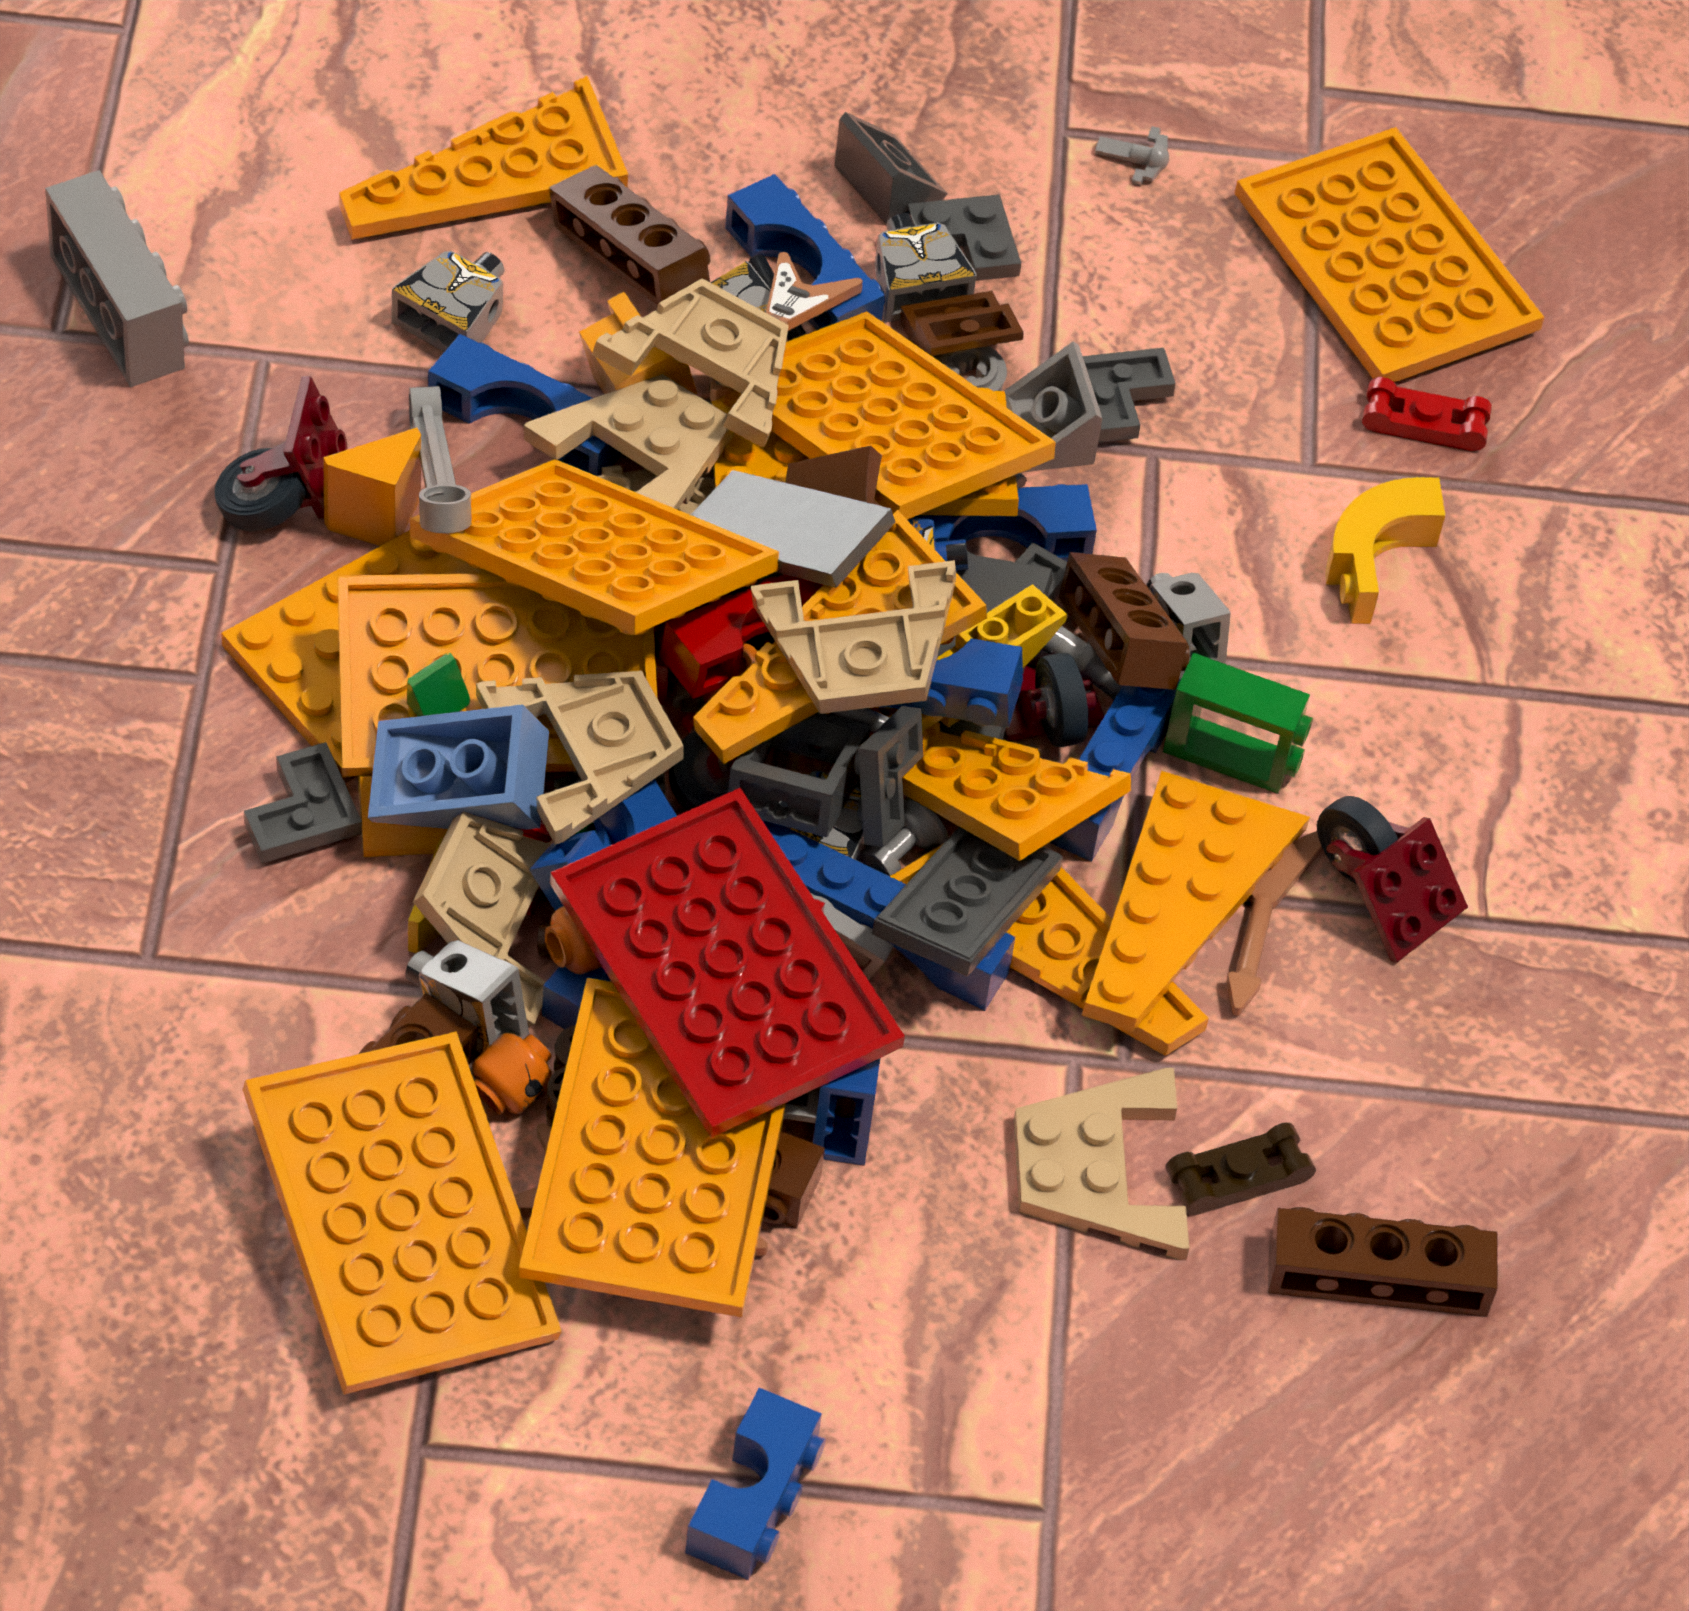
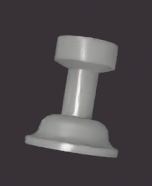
(920, 829)

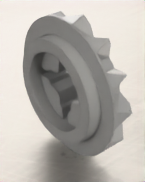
(990, 370)

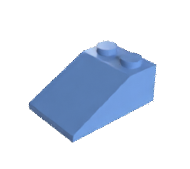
(460, 762)

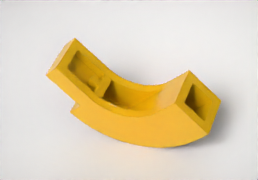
(1381, 519)

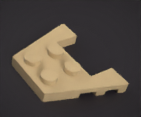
(716, 336)
(651, 424)
(864, 656)
(608, 730)
(483, 890)
(1075, 1161)

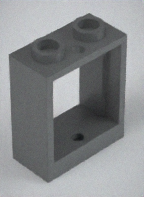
(811, 801)

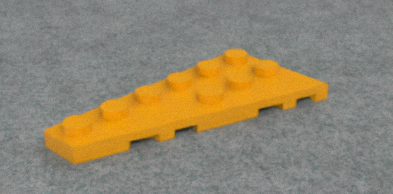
(489, 167)
(769, 692)
(1006, 789)
(1184, 883)
(1060, 949)

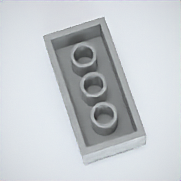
(116, 278)

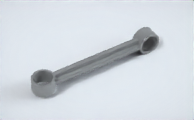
(442, 503)

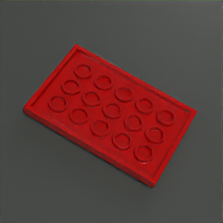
(726, 961)

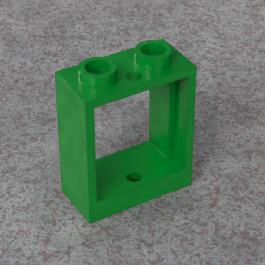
(1246, 699)

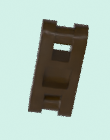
(1240, 1170)

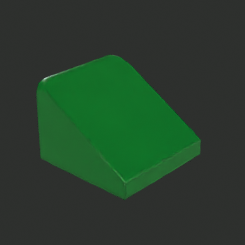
(438, 688)

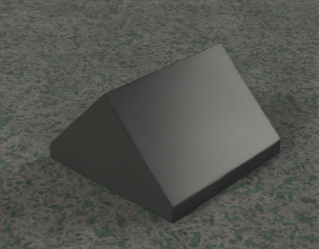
(882, 168)

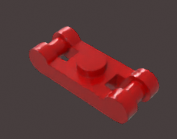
(1426, 416)

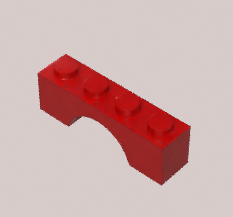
(708, 643)

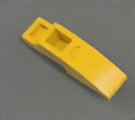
(1022, 621)

